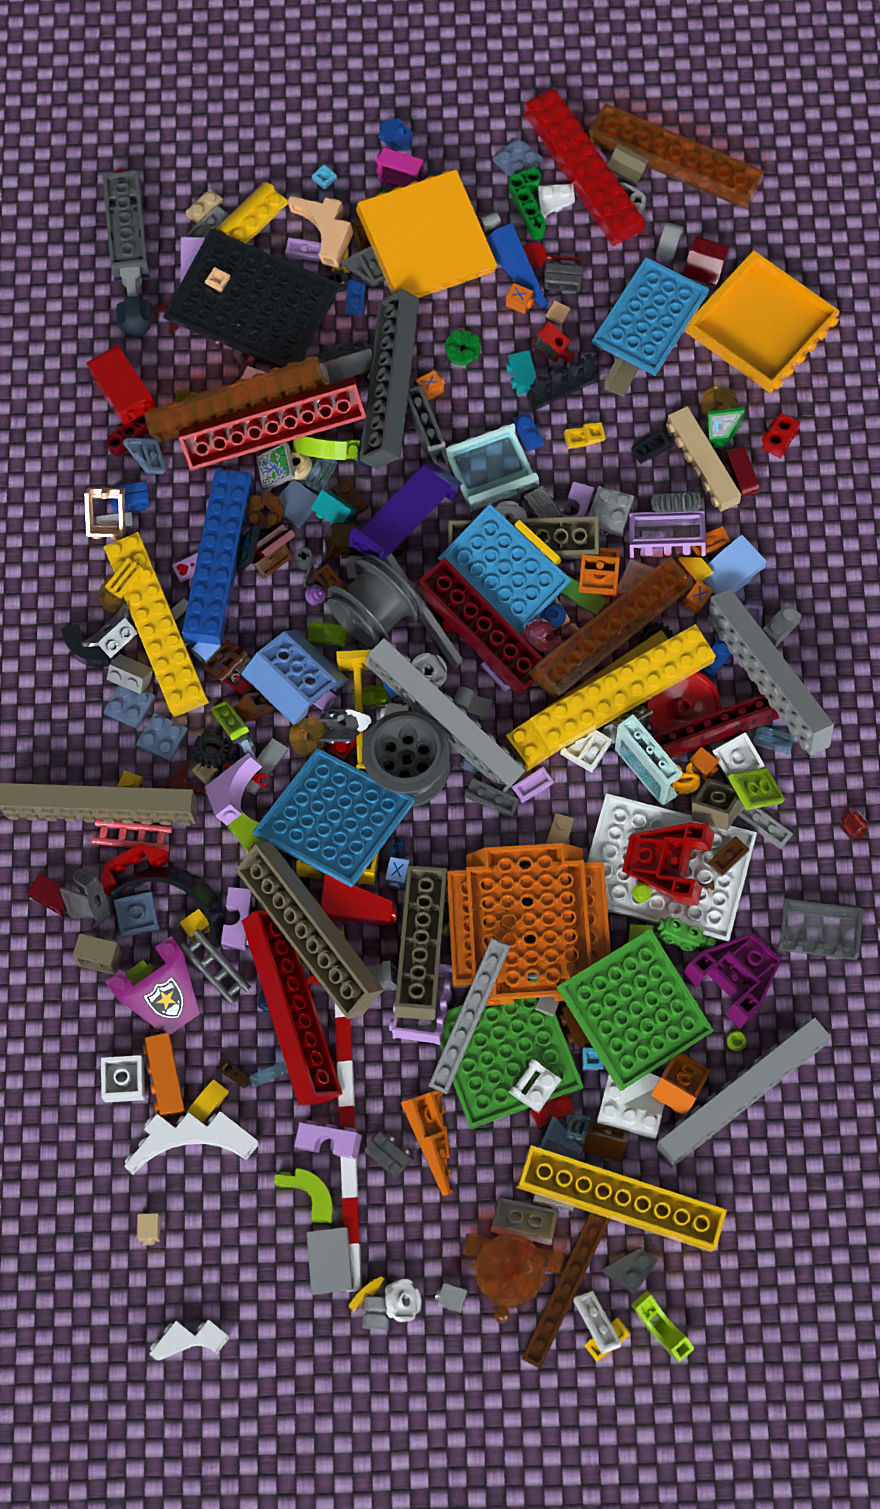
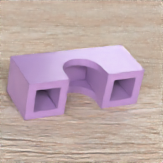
(581, 498)
(241, 902)
(345, 1141)

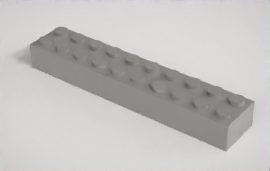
(770, 672)
(460, 730)
(743, 1092)

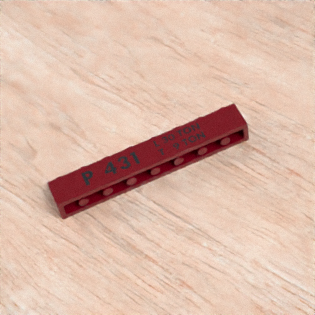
(716, 726)

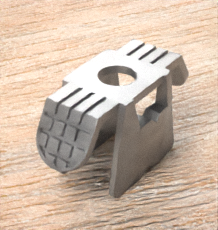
(90, 901)

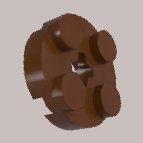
(258, 503)

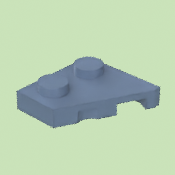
(147, 454)

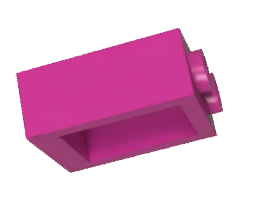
(398, 168)

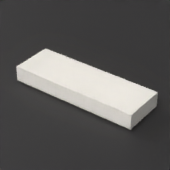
(597, 1322)

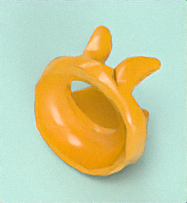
(687, 782)

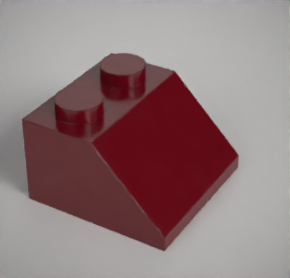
(706, 261)

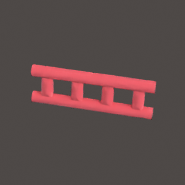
(122, 842)

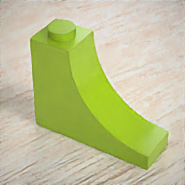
(243, 829)

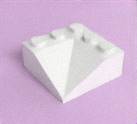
(633, 1107)

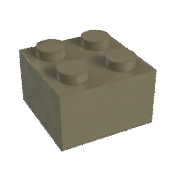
(716, 805)
(97, 953)

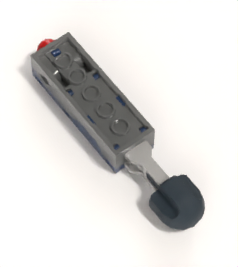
(128, 247)

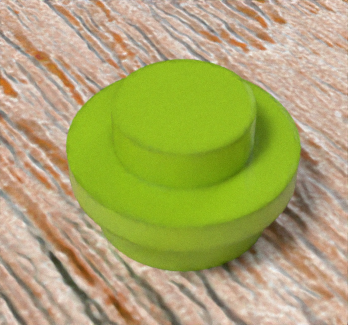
(641, 892)
(736, 1041)

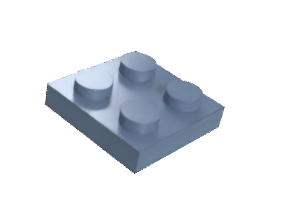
(517, 158)
(129, 706)
(162, 737)

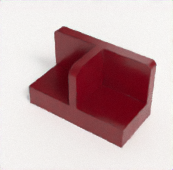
(47, 894)

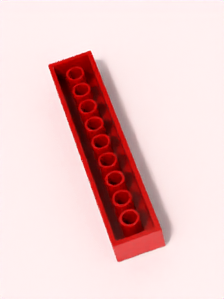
(584, 167)
(272, 423)
(292, 1011)

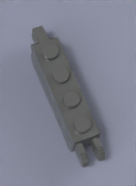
(425, 424)

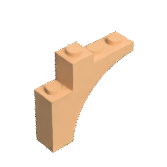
(327, 218)

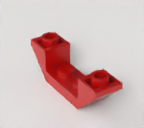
(156, 857)

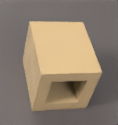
(148, 1228)

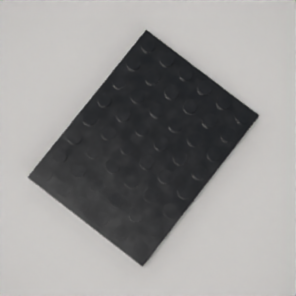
(263, 310)

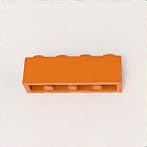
(165, 1075)

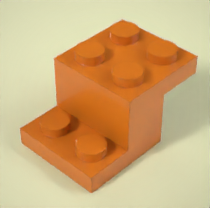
(600, 572)

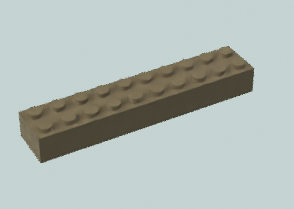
(99, 803)
(309, 930)

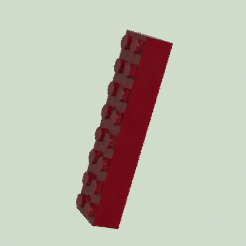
(479, 625)

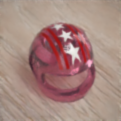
(538, 632)

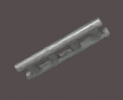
(215, 979)

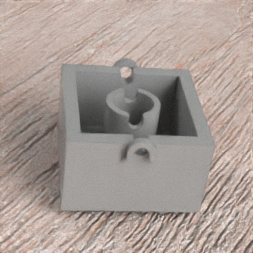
(613, 510)

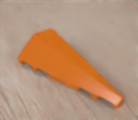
(426, 1120)

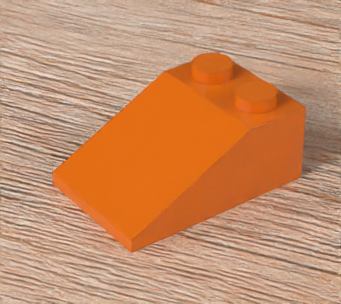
(681, 1083)

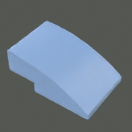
(734, 566)

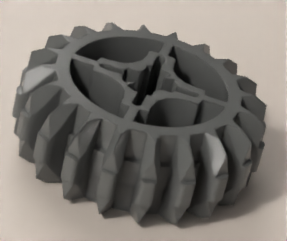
(676, 501)

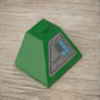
(723, 425)

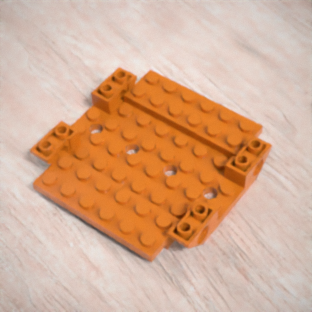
(565, 917)

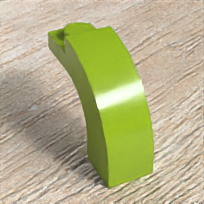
(326, 447)
(321, 1200)
(661, 1327)

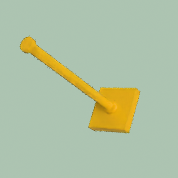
(355, 662)

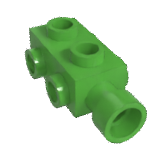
(682, 935)

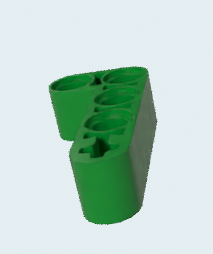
(524, 191)

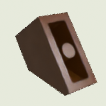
(253, 707)

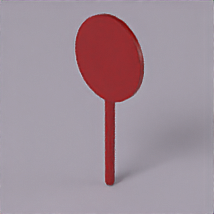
(537, 255)

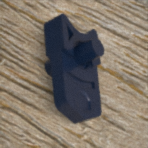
(395, 851)

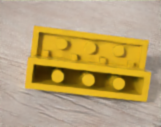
(253, 213)

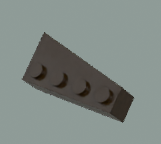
(338, 542)

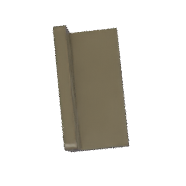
(627, 164)
(620, 377)

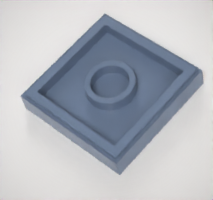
(297, 503)
(136, 914)

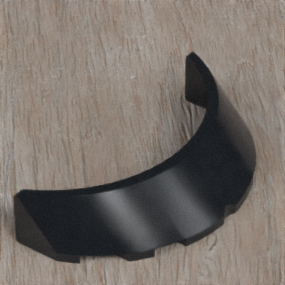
(188, 883)

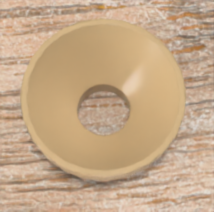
(303, 469)

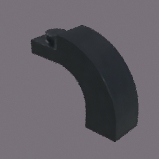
(90, 656)

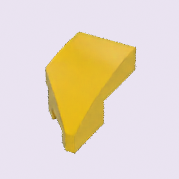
(696, 567)

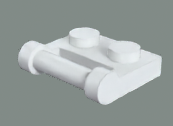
(540, 1090)

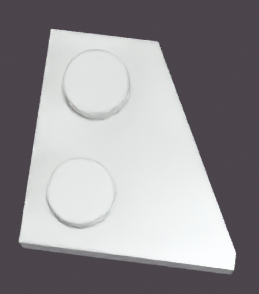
(555, 197)
(588, 750)

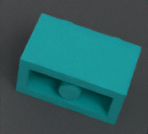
(522, 371)
(333, 508)

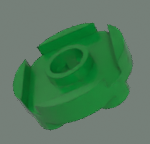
(466, 356)

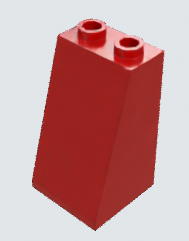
(120, 385)
(356, 905)

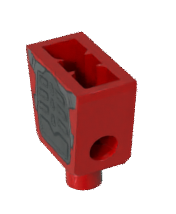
(553, 344)

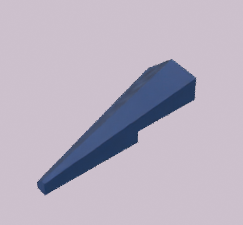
(513, 260)

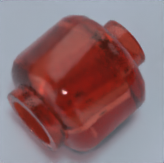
(854, 825)

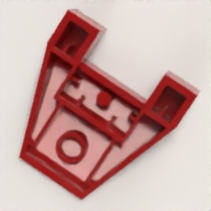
(663, 858)

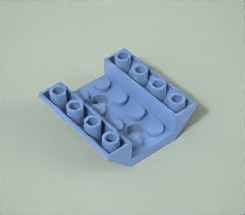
(284, 679)

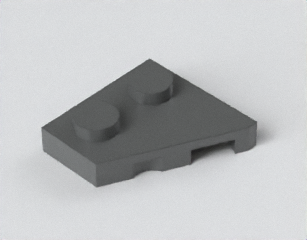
(365, 266)
(631, 1269)

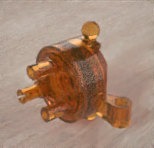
(510, 1270)

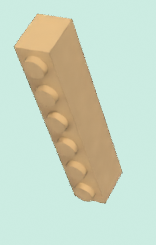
(703, 459)

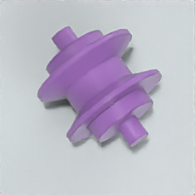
(315, 595)

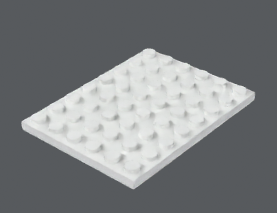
(716, 907)

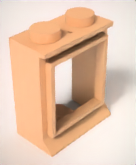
(101, 531)

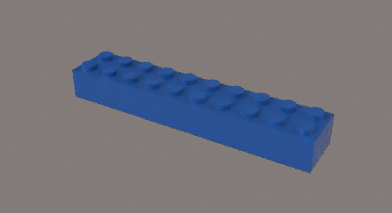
(218, 557)

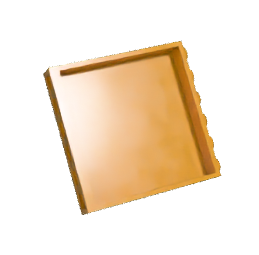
(426, 235)
(762, 322)

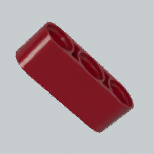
(119, 435)
(742, 471)

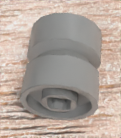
(375, 1314)

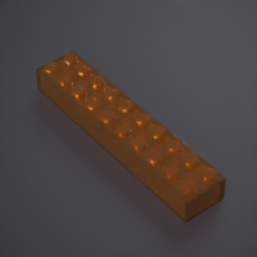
(678, 156)
(244, 394)
(611, 628)

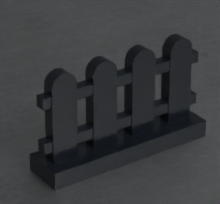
(563, 382)

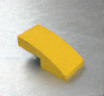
(585, 436)
(208, 1100)
(370, 1289)
(622, 1333)

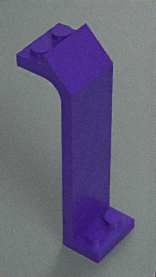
(405, 511)

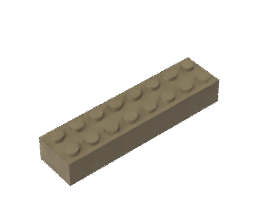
(564, 535)
(420, 943)

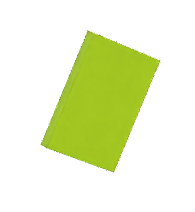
(756, 788)

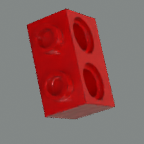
(783, 436)

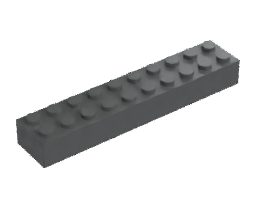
(389, 379)

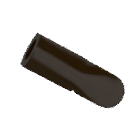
(235, 1074)

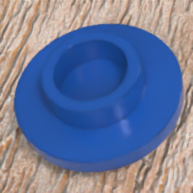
(554, 614)

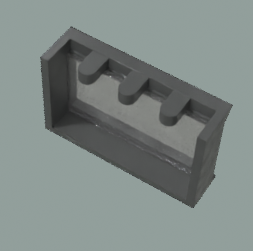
(820, 929)

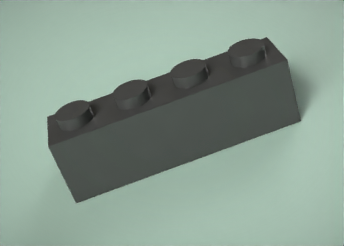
(346, 360)

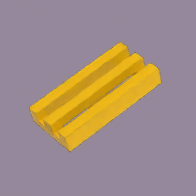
(118, 574)

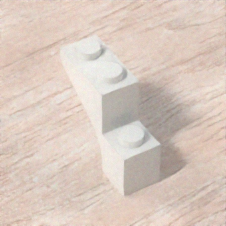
(179, 1338)

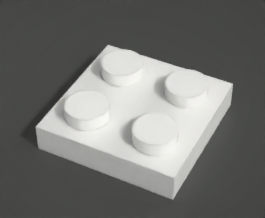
(738, 756)

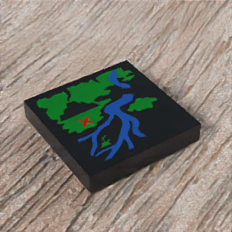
(248, 548)

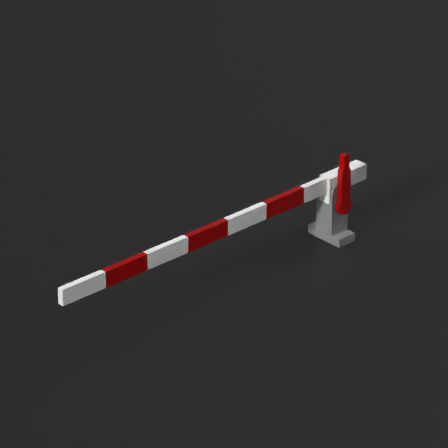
(387, 977)

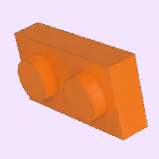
(714, 541)

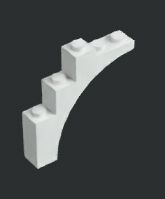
(189, 1130)

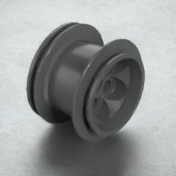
(373, 602)
(426, 734)

